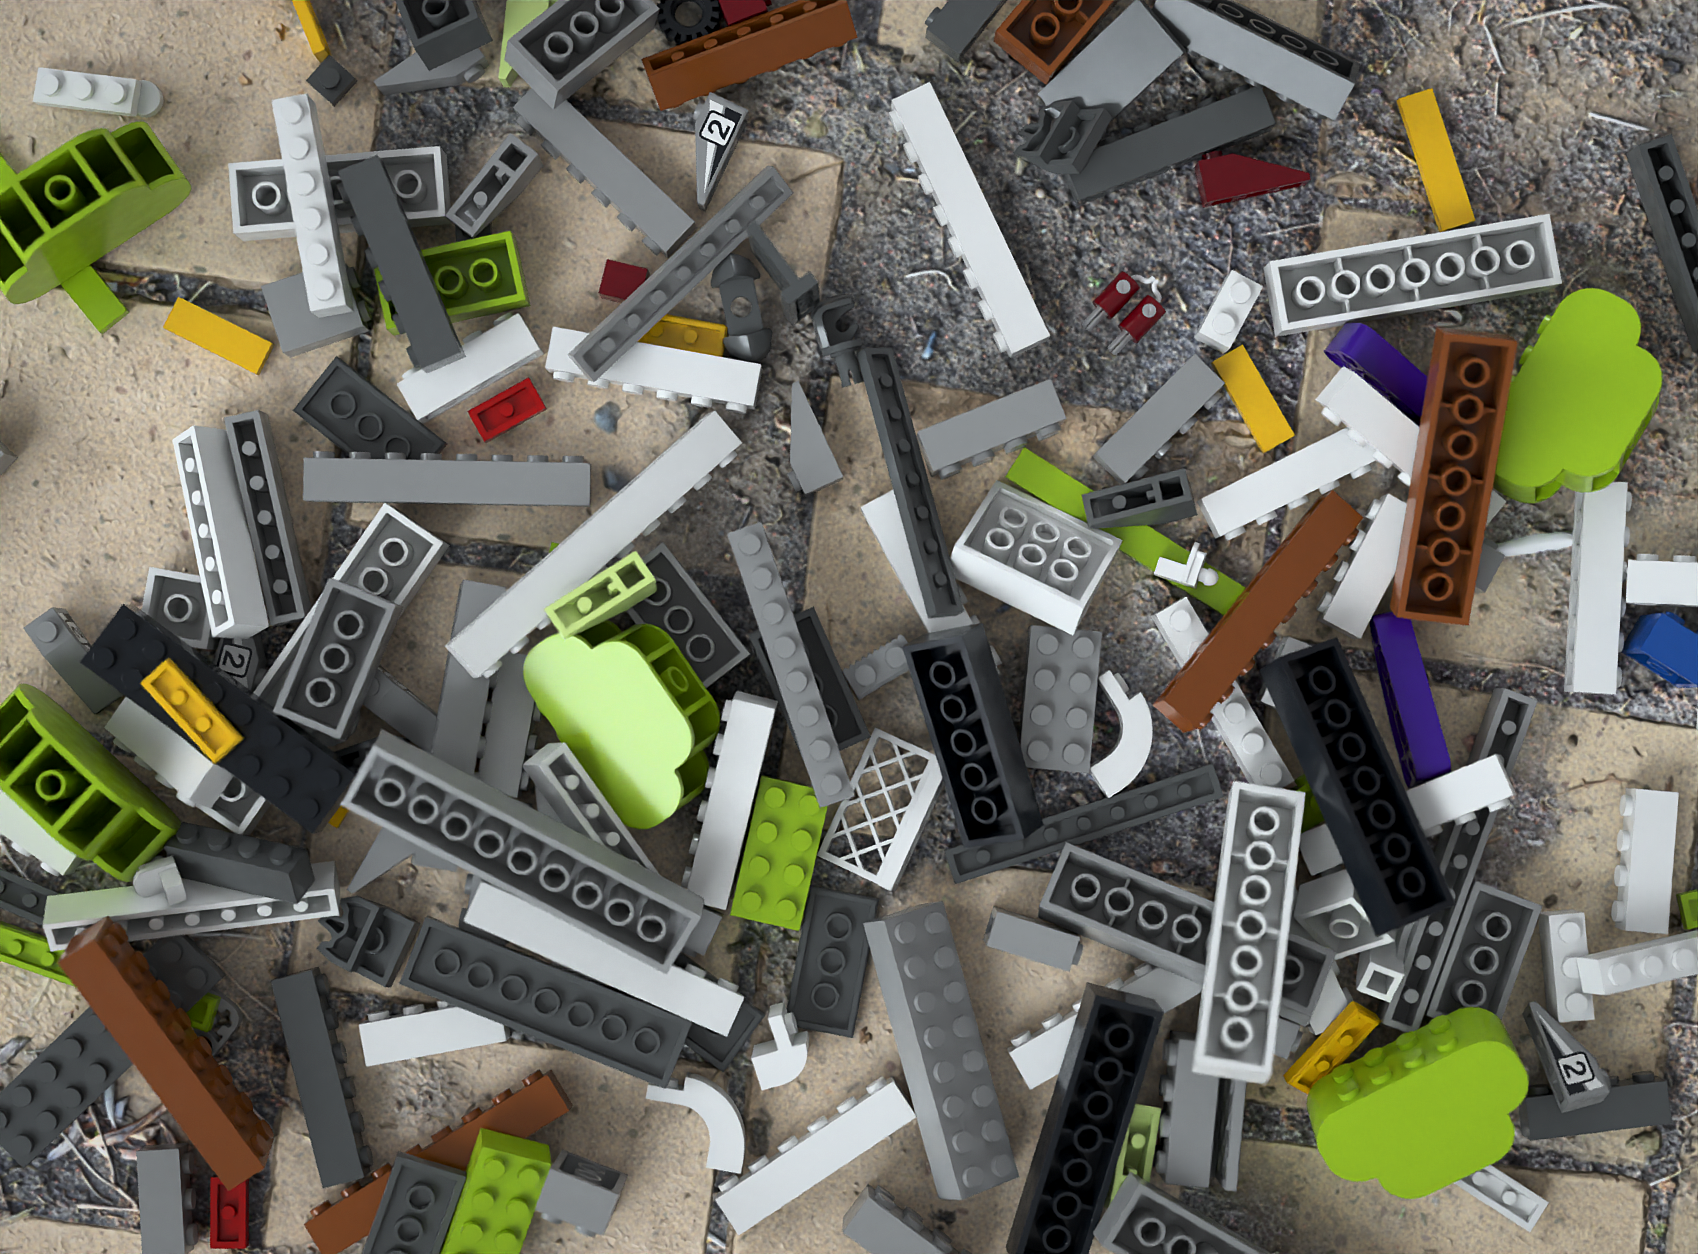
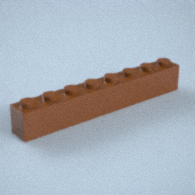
(1258, 612)
(514, 1114)

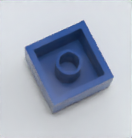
(1665, 648)

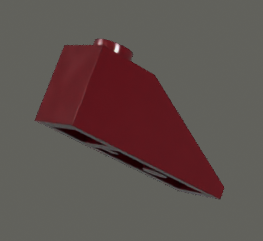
(1238, 177)

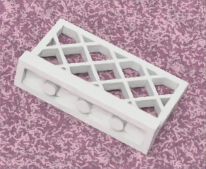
(912, 823)

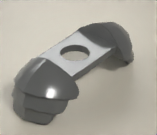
(746, 337)

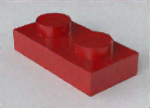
(507, 410)
(229, 1215)

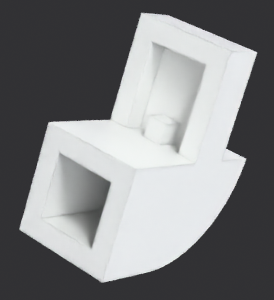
(786, 1055)

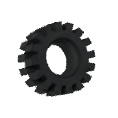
(681, 34)

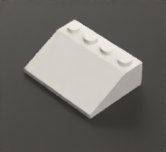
(1033, 557)

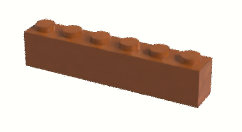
(747, 50)

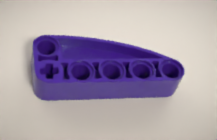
(1380, 366)
(1408, 701)

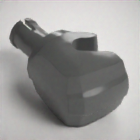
(836, 343)

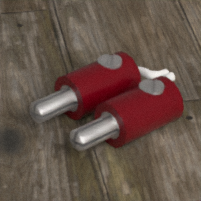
(1115, 297)

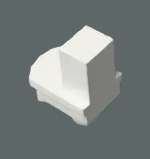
(1187, 574)
(159, 877)

